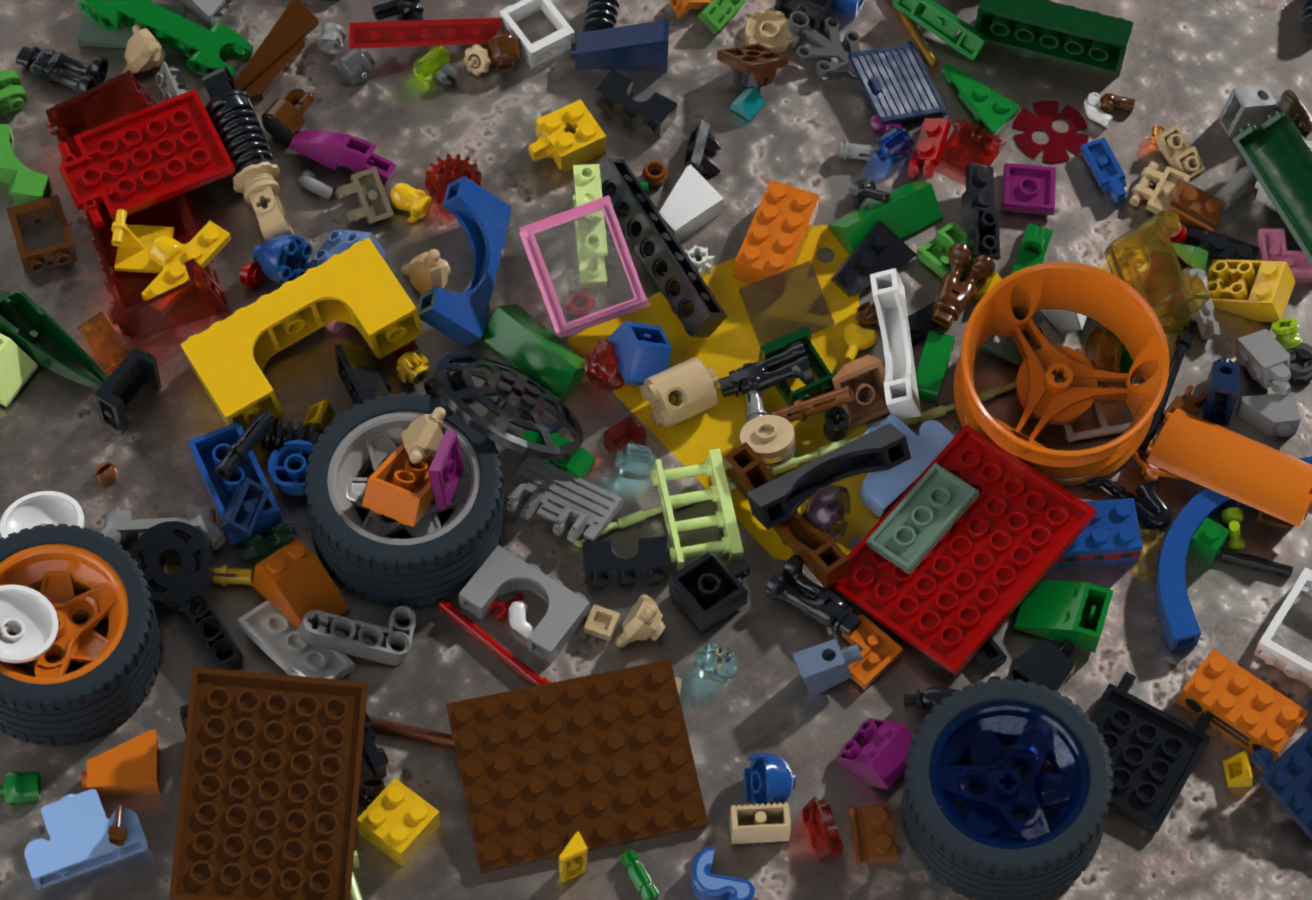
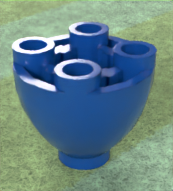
(283, 257)

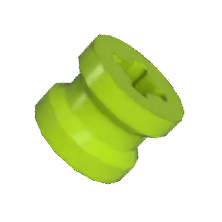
(1287, 333)

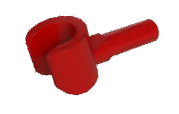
(504, 607)

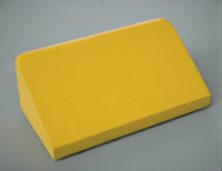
(573, 859)

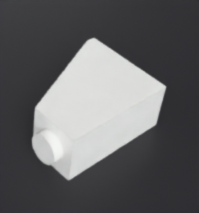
(691, 204)

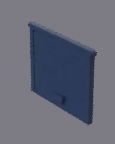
(897, 83)

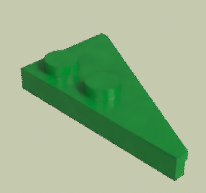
(983, 101)

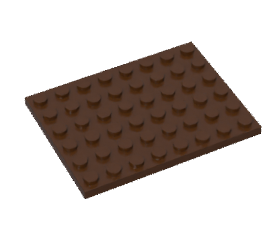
(574, 757)
(268, 787)

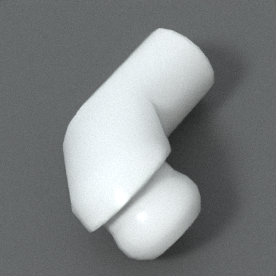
(1094, 111)

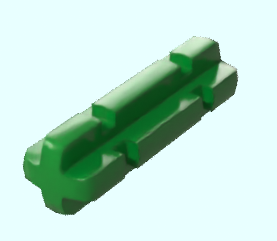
(639, 875)

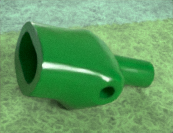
(21, 787)

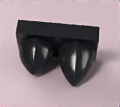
(699, 142)

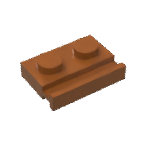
(1196, 206)
(873, 833)

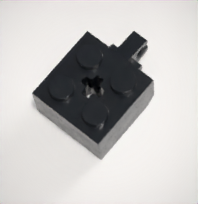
(710, 589)

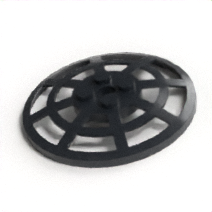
(513, 399)

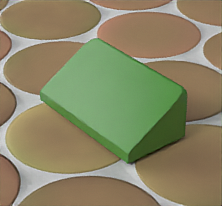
(1192, 255)

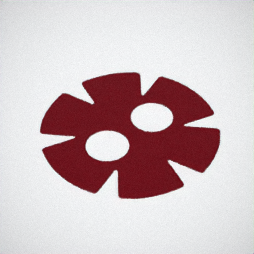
(1046, 113)

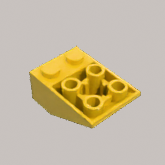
(1251, 288)

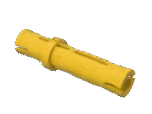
(244, 575)

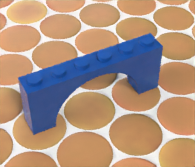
(485, 224)

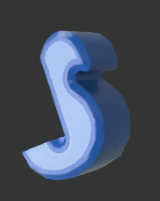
(714, 886)

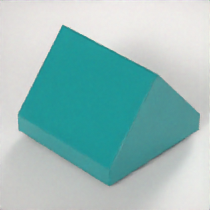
(748, 103)

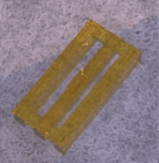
(1143, 575)

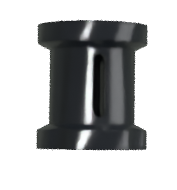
(831, 421)

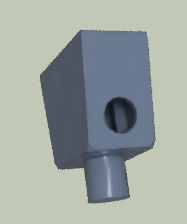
(826, 665)

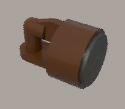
(286, 116)

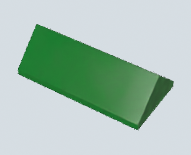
(907, 213)
(534, 349)

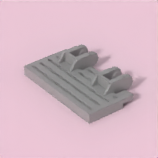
(561, 499)

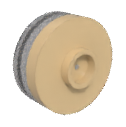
(770, 438)

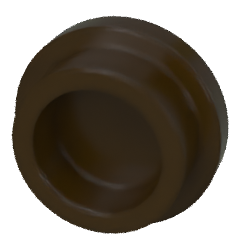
(371, 789)

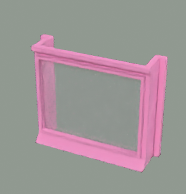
(583, 267)

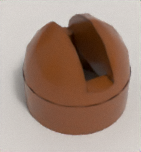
(109, 474)

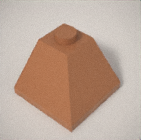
(867, 384)

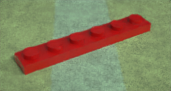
(422, 33)

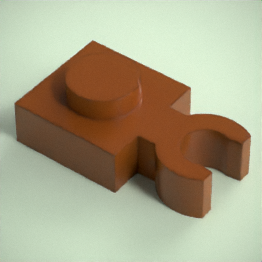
(1187, 404)

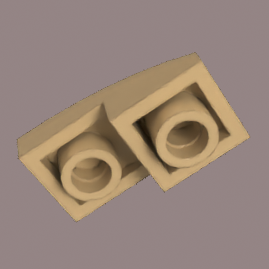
(1177, 151)

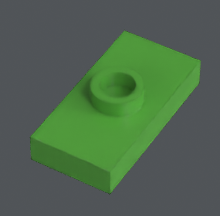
(719, 12)

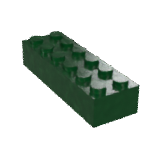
(1056, 32)

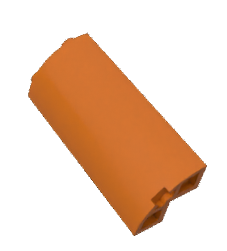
(1233, 466)

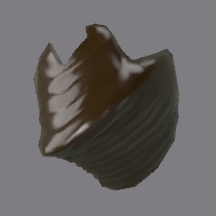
(1297, 111)

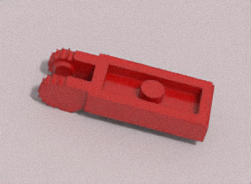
(929, 147)

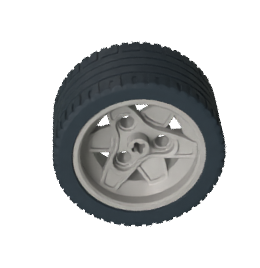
(366, 553)

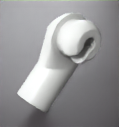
(517, 618)

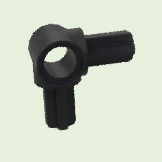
(399, 8)

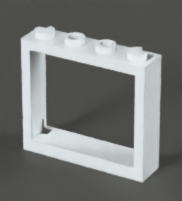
(1278, 656)

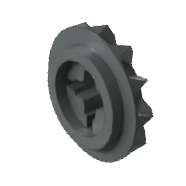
(1304, 354)

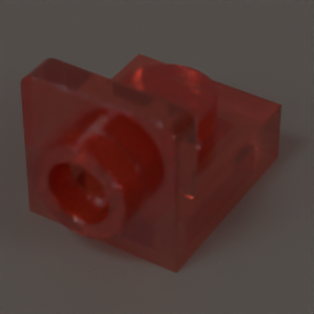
(623, 433)

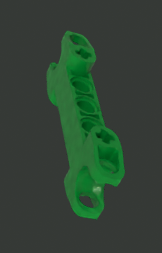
(202, 46)

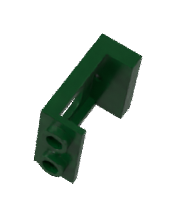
(813, 389)

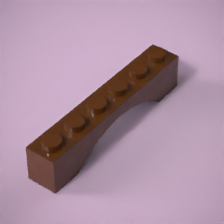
(817, 551)

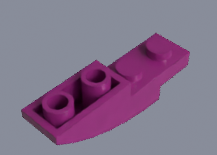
(338, 148)

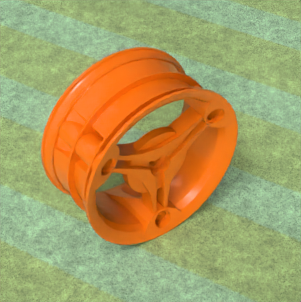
(1089, 293)

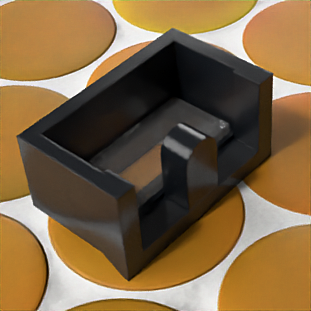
(815, 9)

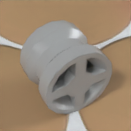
(332, 38)

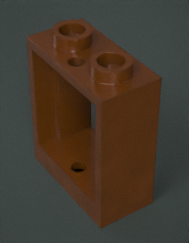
(37, 213)

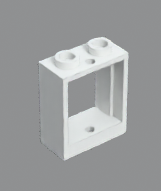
(546, 47)

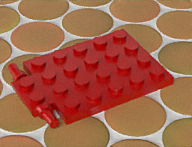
(145, 158)

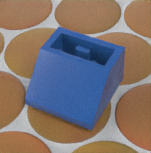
(640, 351)

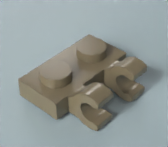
(371, 195)

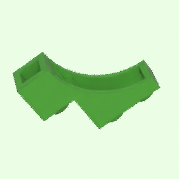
(24, 183)

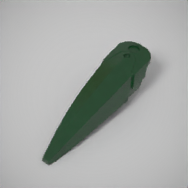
(46, 341)

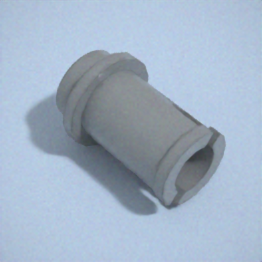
(854, 151)
(754, 405)

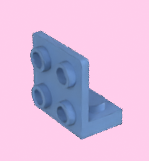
(338, 242)

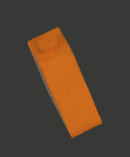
(126, 769)

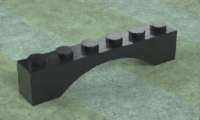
(784, 495)

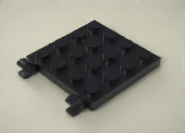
(1148, 752)

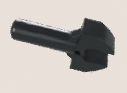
(868, 190)

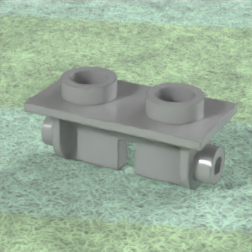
(170, 81)

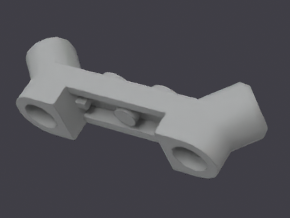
(123, 529)

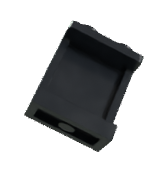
(123, 385)

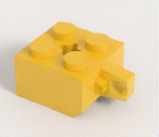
(568, 137)

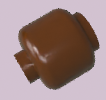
(504, 50)

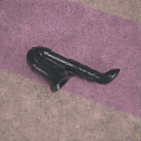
(1148, 507)

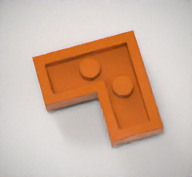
(876, 649)

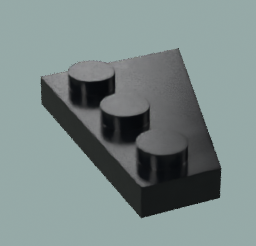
(875, 253)

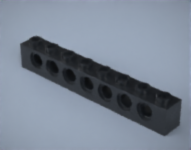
(660, 251)

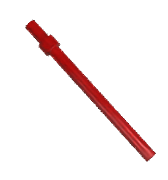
(492, 644)

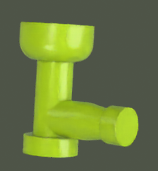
(1232, 517)

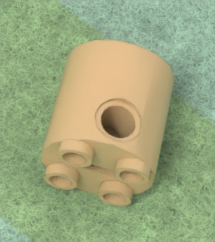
(689, 389)

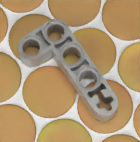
(357, 630)

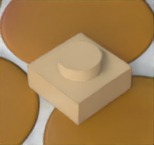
(601, 622)

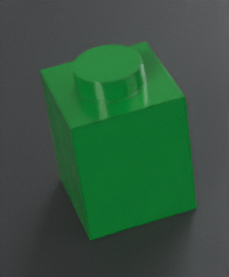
(1208, 541)

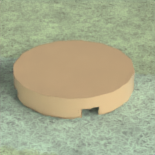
(769, 29)

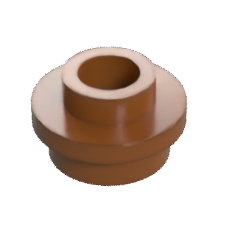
(655, 167)

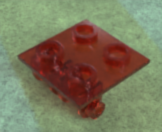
(971, 145)

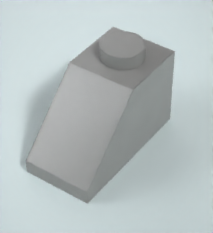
(1271, 413)

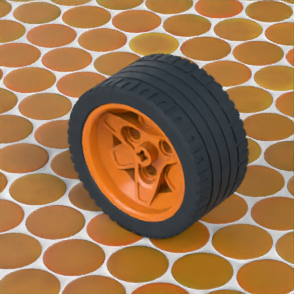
(119, 668)

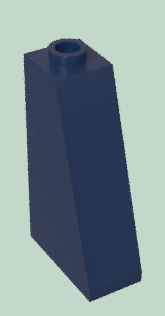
(624, 47)

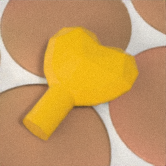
(858, 339)

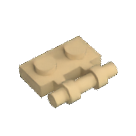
(1160, 197)

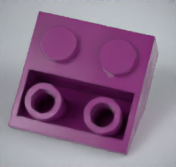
(877, 752)

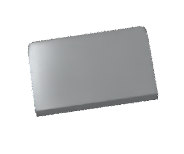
(1236, 187)

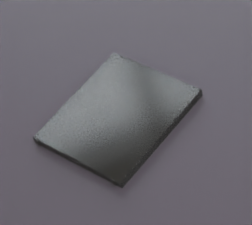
(786, 303)

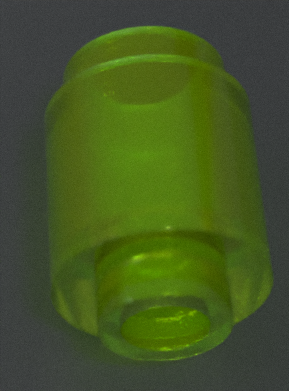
(430, 62)

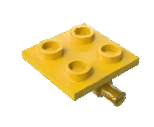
(134, 243)

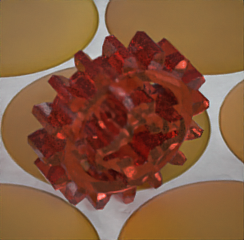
(450, 171)

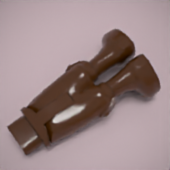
(956, 295)

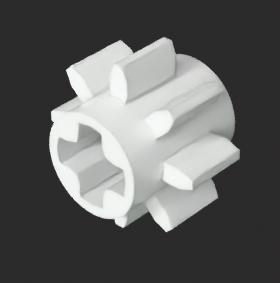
(700, 259)

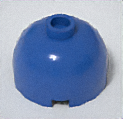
(289, 466)
(768, 779)

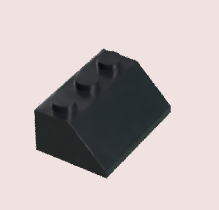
(360, 373)

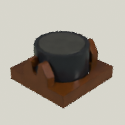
(752, 64)

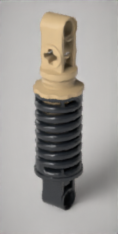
(248, 150)

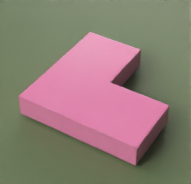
(1274, 248)

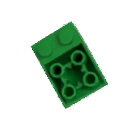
(1065, 612)

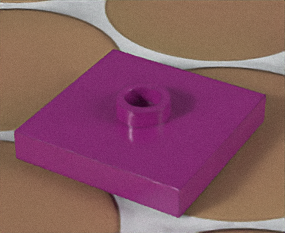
(1029, 189)
(446, 470)

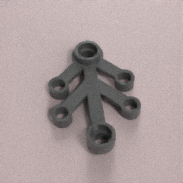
(831, 48)

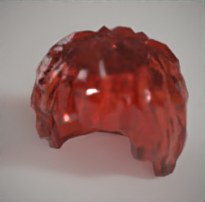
(602, 368)

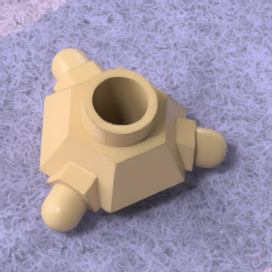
(142, 51)
(427, 271)
(424, 435)
(641, 622)

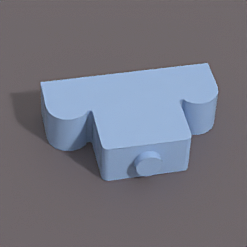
(884, 488)
(79, 839)

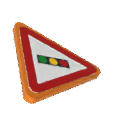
(1150, 471)

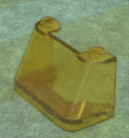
(1151, 267)

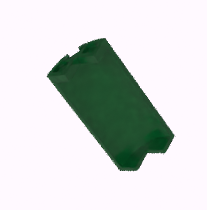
(1284, 170)

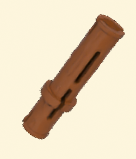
(842, 397)

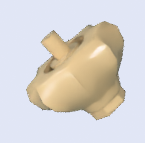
(477, 60)

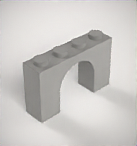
(507, 573)

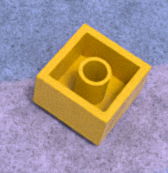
(398, 822)

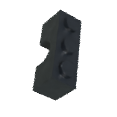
(651, 116)
(604, 567)

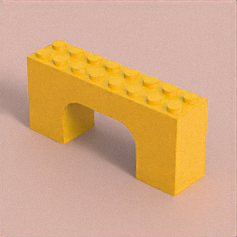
(346, 289)

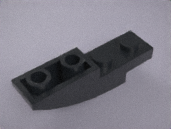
(979, 215)

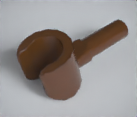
(116, 834)

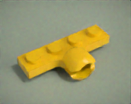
(172, 255)

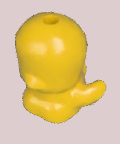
(410, 199)

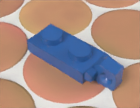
(1105, 168)

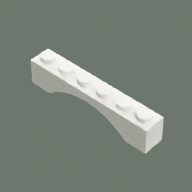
(900, 374)

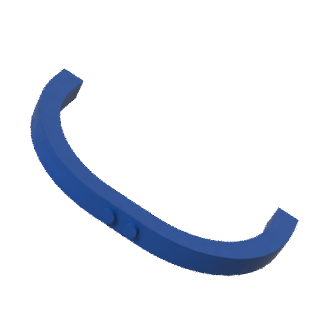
(1170, 591)

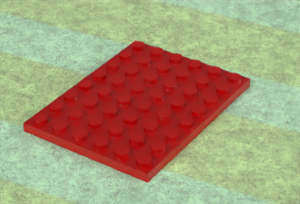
(980, 564)

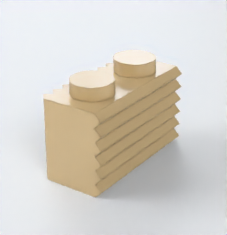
(760, 823)

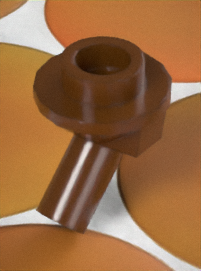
(867, 315)

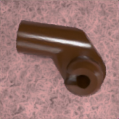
(1111, 101)

